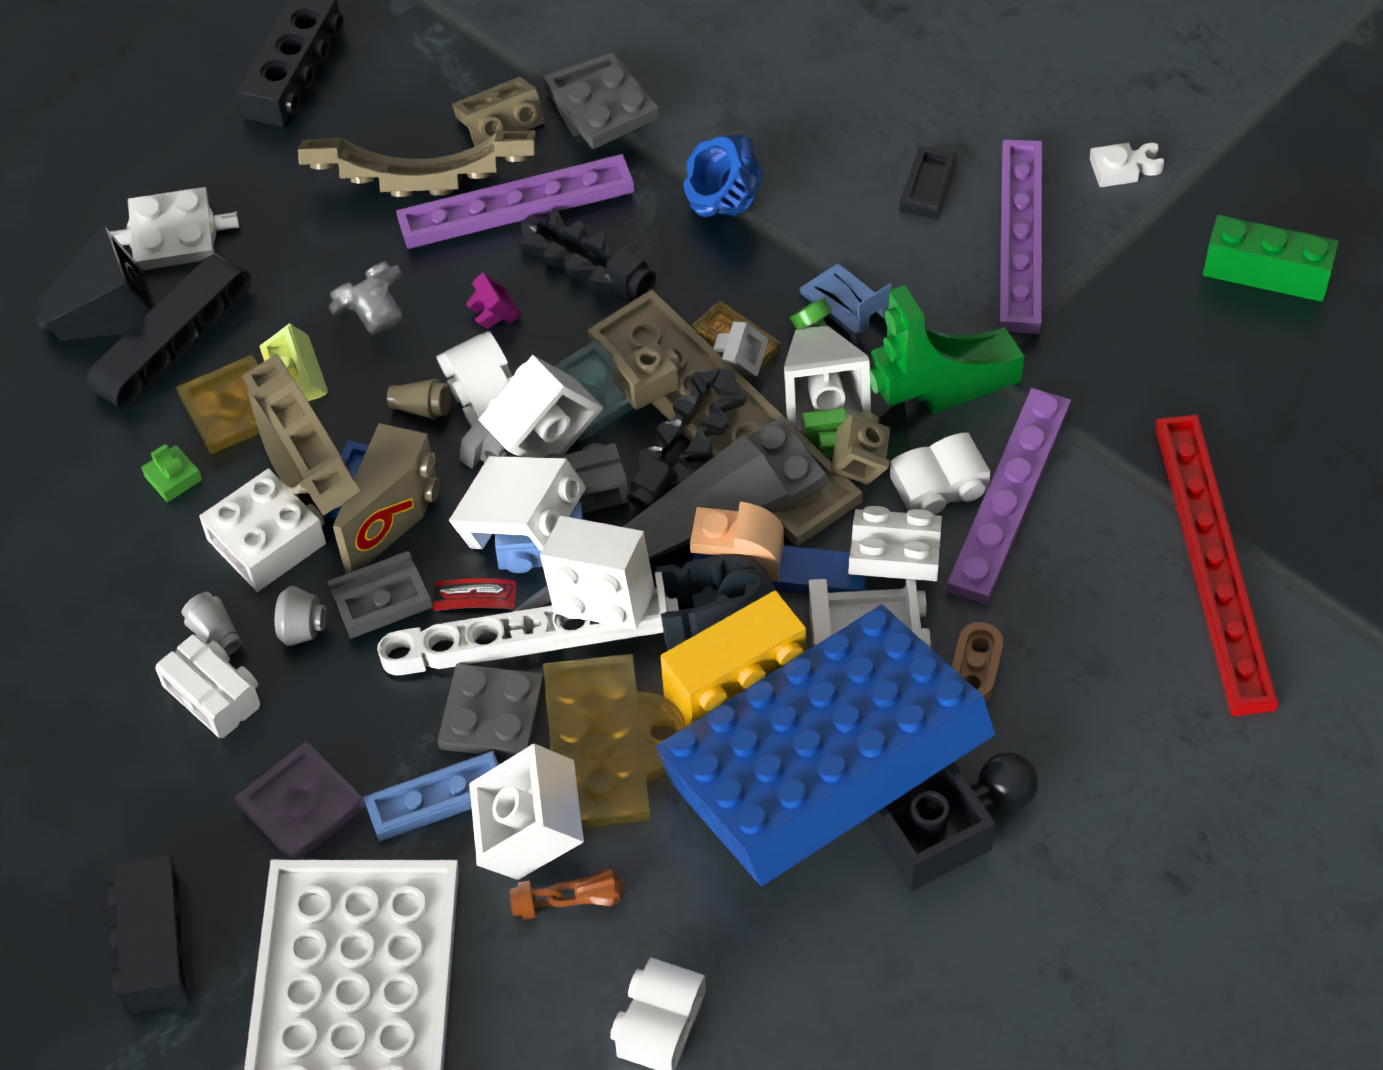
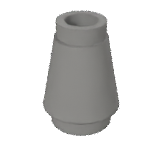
(210, 621)

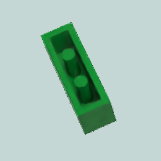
(1270, 258)

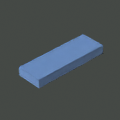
(426, 797)

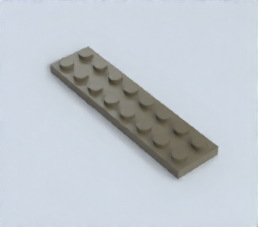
(654, 320)

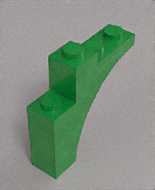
(937, 365)

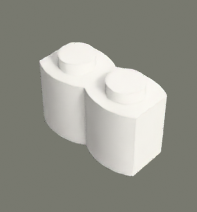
(940, 474)
(659, 1015)

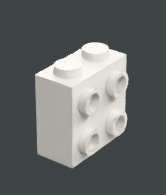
(263, 529)

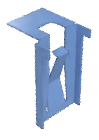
(857, 317)

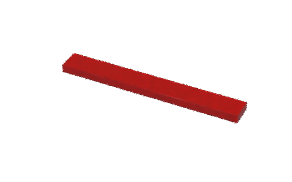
(1216, 567)

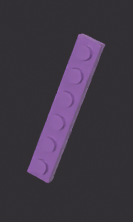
(514, 201)
(1021, 237)
(1008, 497)

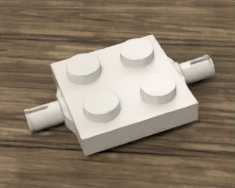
(173, 228)

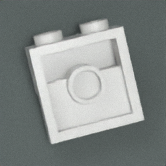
(895, 544)

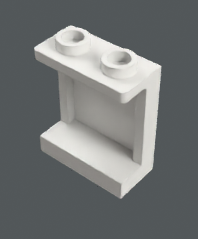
(517, 499)
(836, 610)

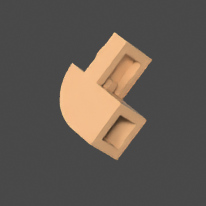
(745, 532)

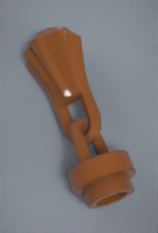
(598, 889)

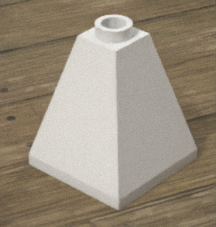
(825, 374)

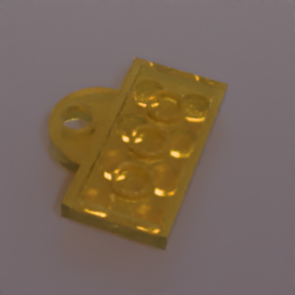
(608, 734)

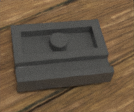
(379, 594)

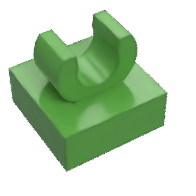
(821, 429)
(171, 472)

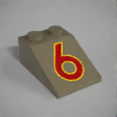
(395, 488)

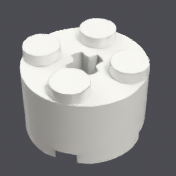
(477, 373)

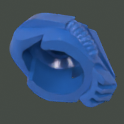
(722, 176)

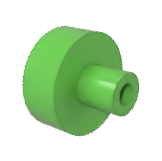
(811, 314)

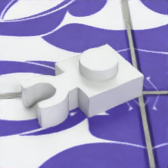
(1121, 165)

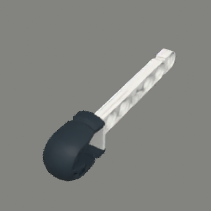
(713, 584)

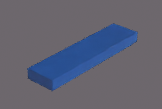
(806, 564)

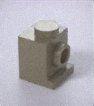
(646, 374)
(861, 440)

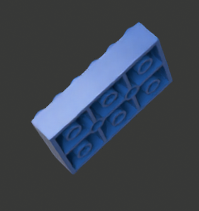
(824, 742)

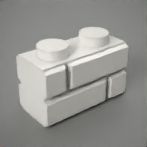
(209, 685)

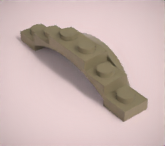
(408, 175)
(296, 438)

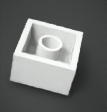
(540, 411)
(598, 572)
(526, 812)

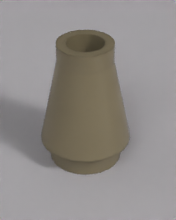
(422, 398)

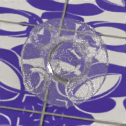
(370, 299)

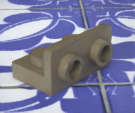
(500, 108)

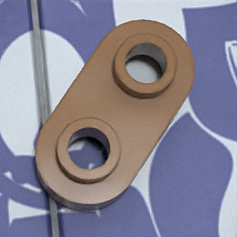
(978, 667)

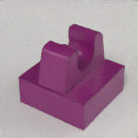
(494, 299)

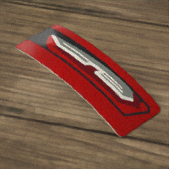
(474, 594)

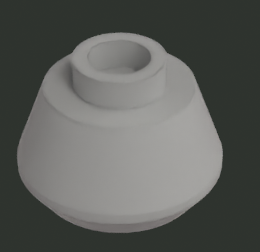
(298, 616)

